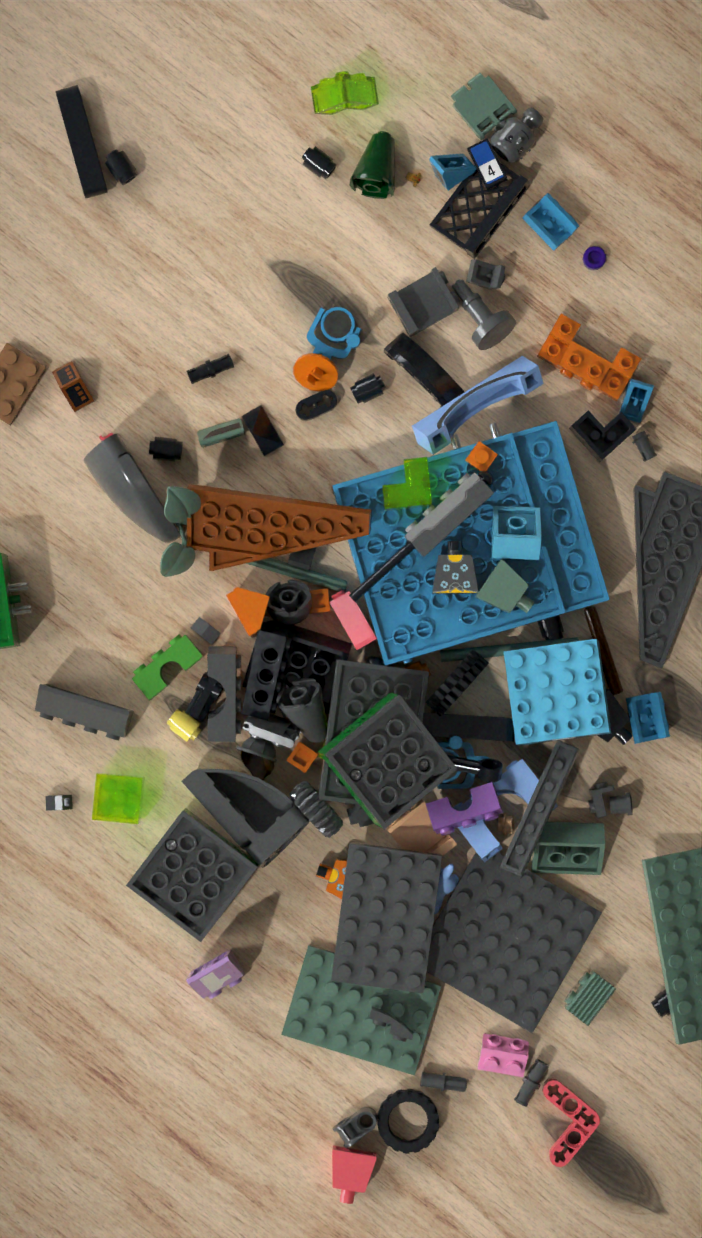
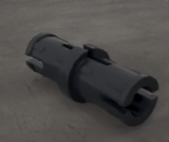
(210, 368)

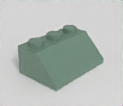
(570, 849)

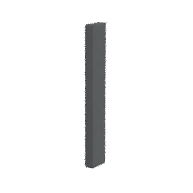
(539, 808)

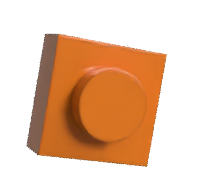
(481, 457)
(320, 601)
(302, 757)

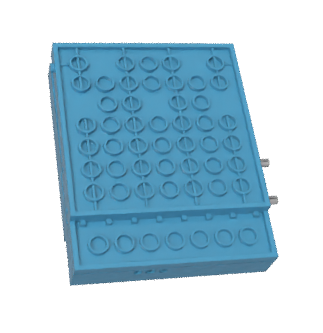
(526, 473)

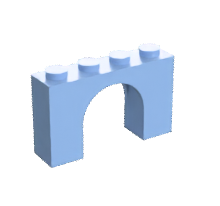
(517, 781)

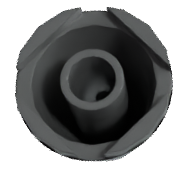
(305, 708)

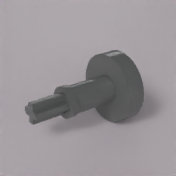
(491, 327)

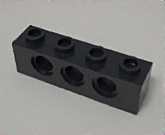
(269, 637)

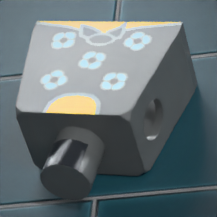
(455, 572)

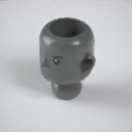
(516, 136)

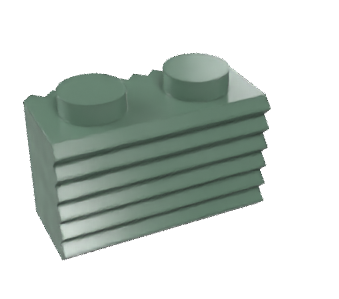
(589, 997)

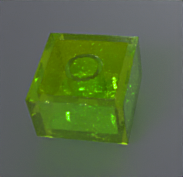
(118, 798)

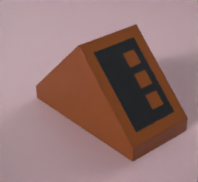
(73, 386)

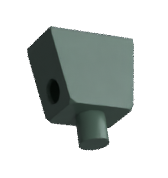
(505, 589)

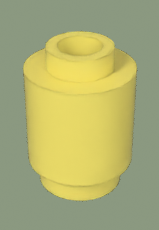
(184, 725)

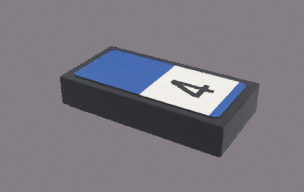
(487, 164)

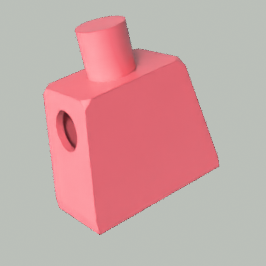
(351, 1171)

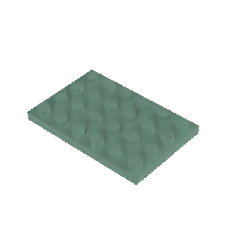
(338, 1015)

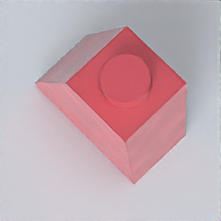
(352, 620)

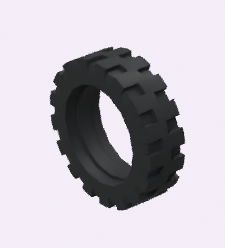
(397, 1143)

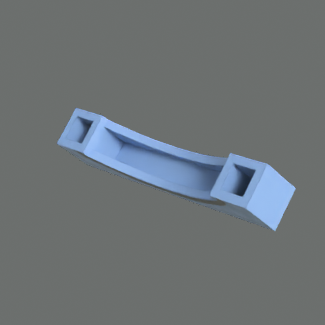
(514, 379)

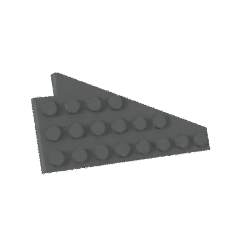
(666, 560)

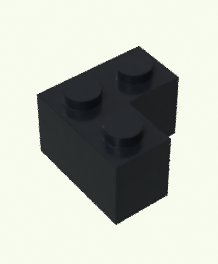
(600, 439)

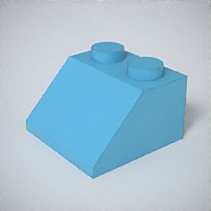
(516, 532)

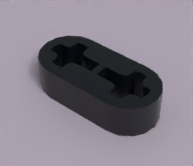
(313, 400)

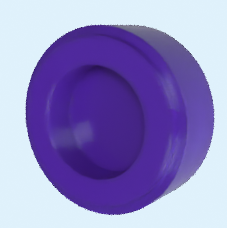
(594, 258)

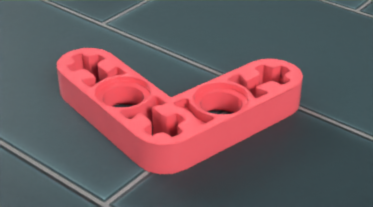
(576, 1125)

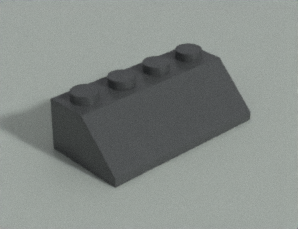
(83, 710)

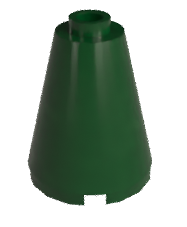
(376, 168)

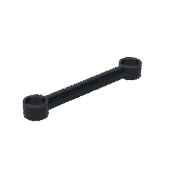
(487, 769)

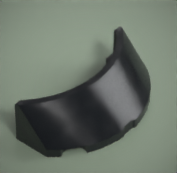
(423, 369)

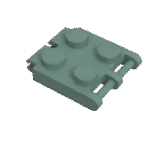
(482, 104)

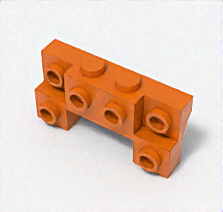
(584, 364)

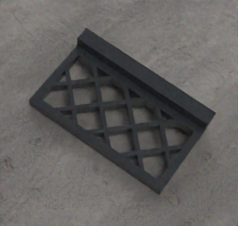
(492, 220)

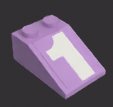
(215, 975)

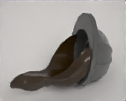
(258, 756)

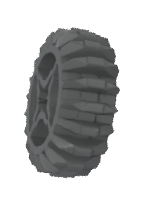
(316, 810)

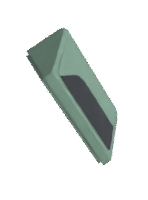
(220, 432)

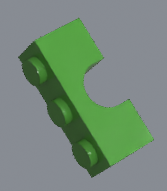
(150, 678)

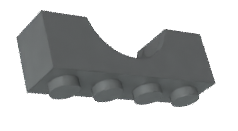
(223, 666)

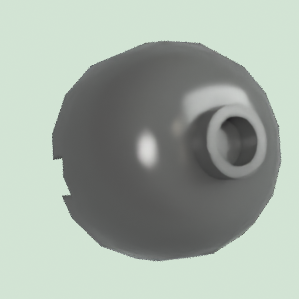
(289, 602)

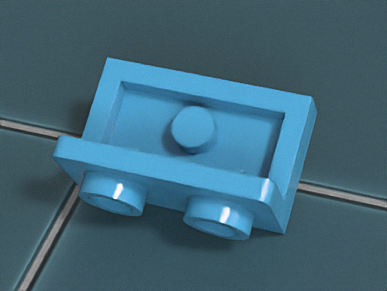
(551, 222)
(647, 717)

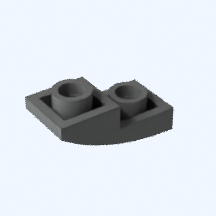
(397, 1027)

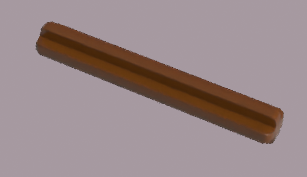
(608, 664)

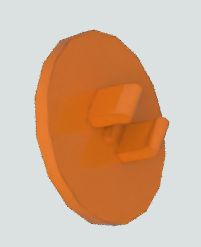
(315, 372)

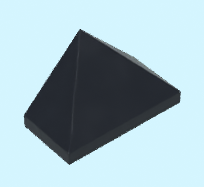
(262, 430)

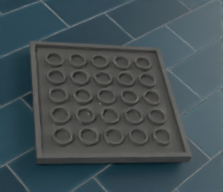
(508, 939)

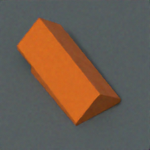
(249, 608)

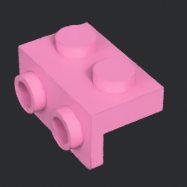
(503, 1055)

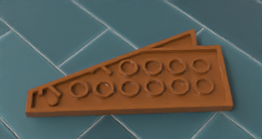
(255, 526)

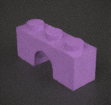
(484, 806)

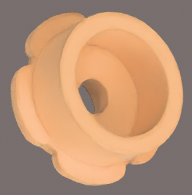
(506, 824)

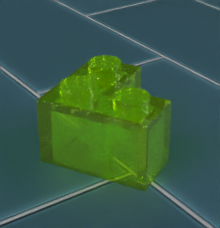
(344, 93)
(414, 491)

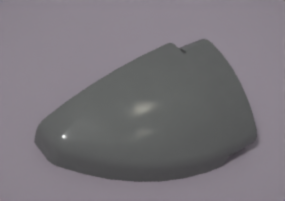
(128, 488)
(249, 810)

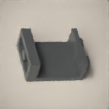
(424, 302)

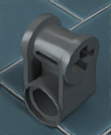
(352, 1129)

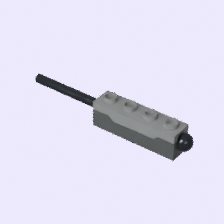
(437, 524)

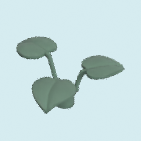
(178, 507)

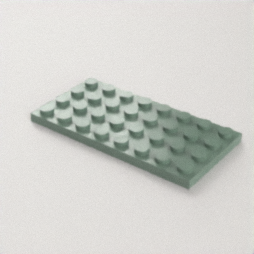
(676, 911)

